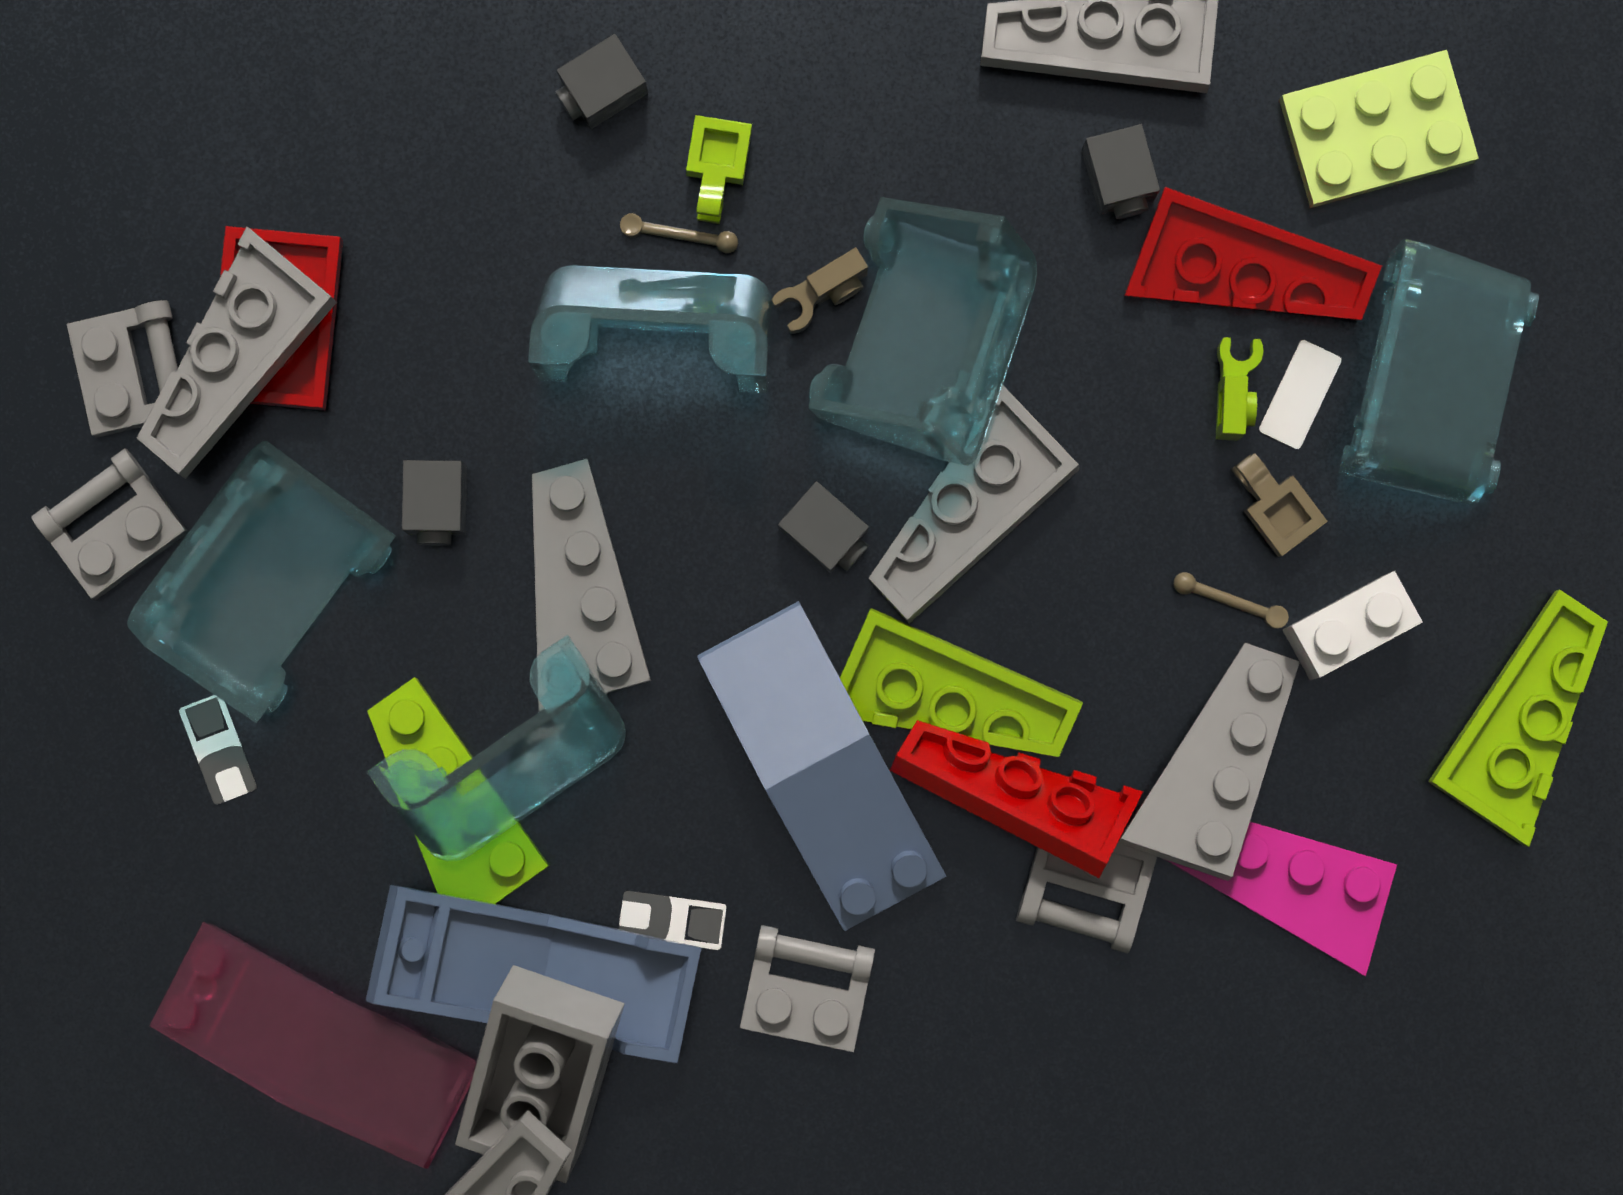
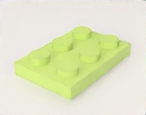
(1378, 128)

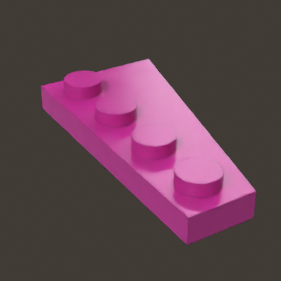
(1311, 891)

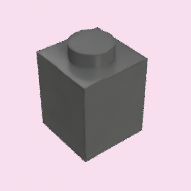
(600, 83)
(1121, 171)
(434, 500)
(825, 529)

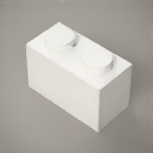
(1352, 626)

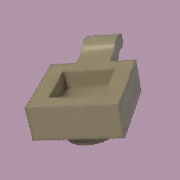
(834, 281)
(1282, 510)

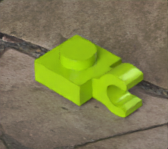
(717, 156)
(1234, 403)

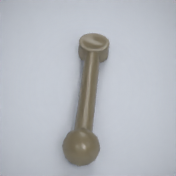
(633, 226)
(1274, 617)

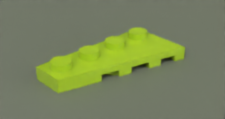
(911, 676)
(414, 722)
(1514, 737)

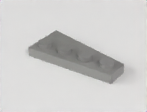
(1105, 40)
(247, 335)
(973, 508)
(580, 579)
(1214, 778)
(518, 1164)

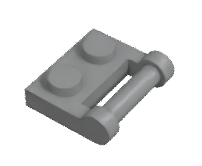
(110, 365)
(120, 540)
(1122, 881)
(805, 1008)

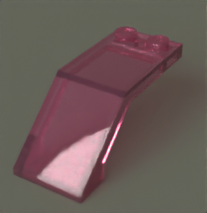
(314, 1047)

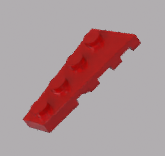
(1235, 261)
(1040, 806)

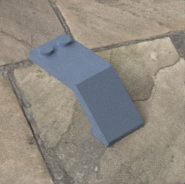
(820, 766)
(456, 952)

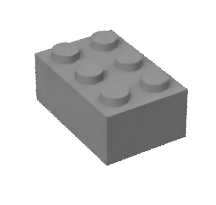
(540, 1055)

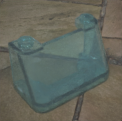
(584, 298)
(932, 330)
(1439, 374)
(255, 579)
(517, 773)

